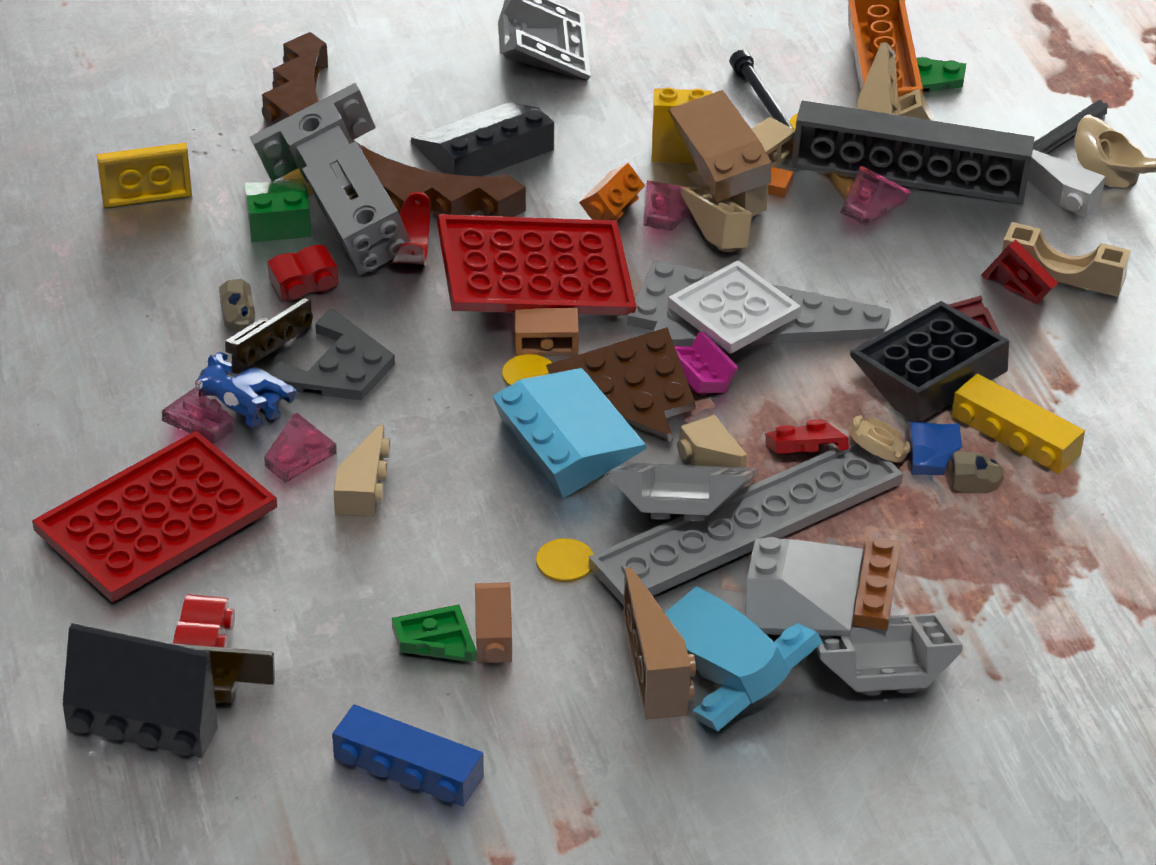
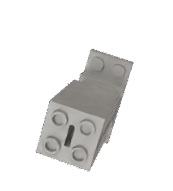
(338, 173)

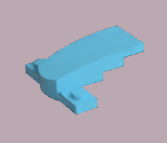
(735, 654)

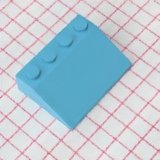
(567, 428)

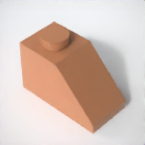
(493, 622)

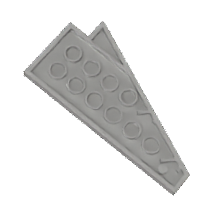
(819, 320)

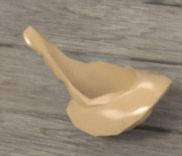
(1110, 153)

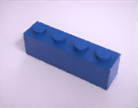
(408, 755)

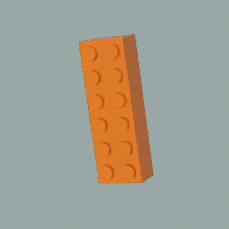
(880, 22)

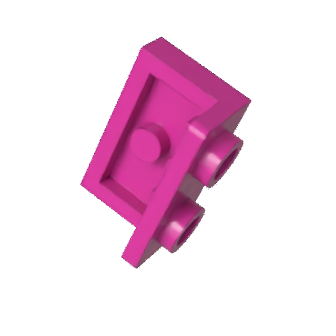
(706, 365)

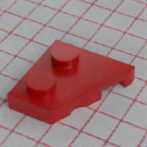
(1021, 273)
(805, 438)

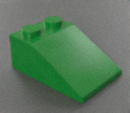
(278, 210)

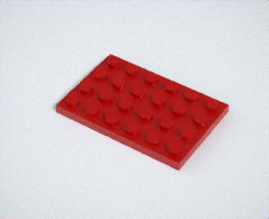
(535, 264)
(154, 515)

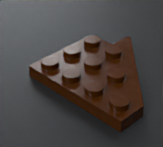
(639, 379)

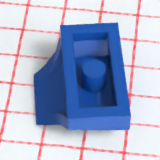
(932, 446)

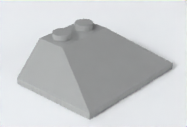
(544, 36)
(680, 488)
(802, 585)
(897, 659)

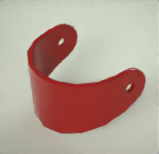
(417, 224)

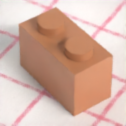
(547, 332)

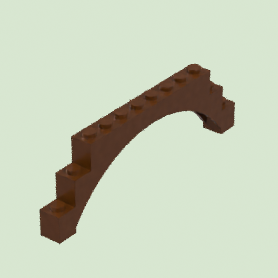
(449, 194)

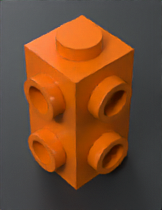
(613, 193)

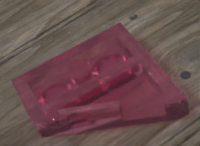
(872, 197)
(663, 206)
(199, 413)
(298, 449)

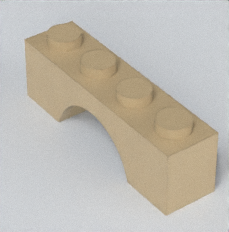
(1098, 271)

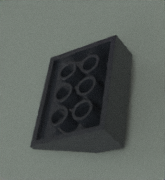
(488, 140)
(930, 358)
(139, 691)

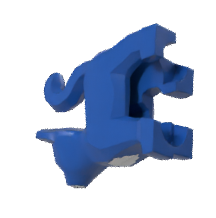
(245, 391)

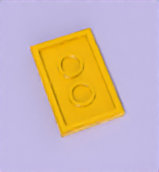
(144, 175)

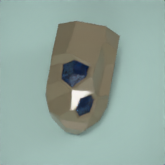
(237, 304)
(975, 473)

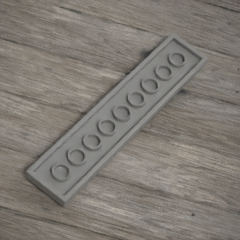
(762, 510)

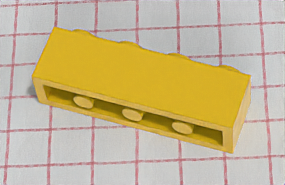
(1018, 423)

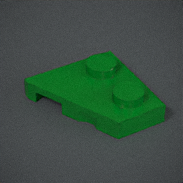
(941, 74)
(435, 634)

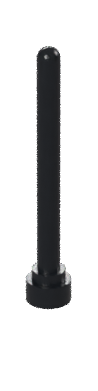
(743, 64)

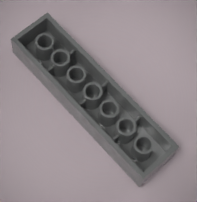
(913, 151)

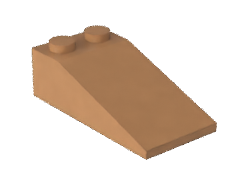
(722, 145)
(657, 653)

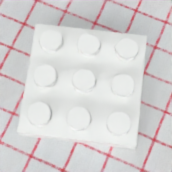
(734, 306)

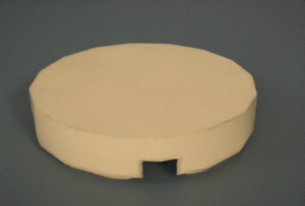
(879, 439)

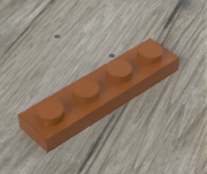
(876, 583)

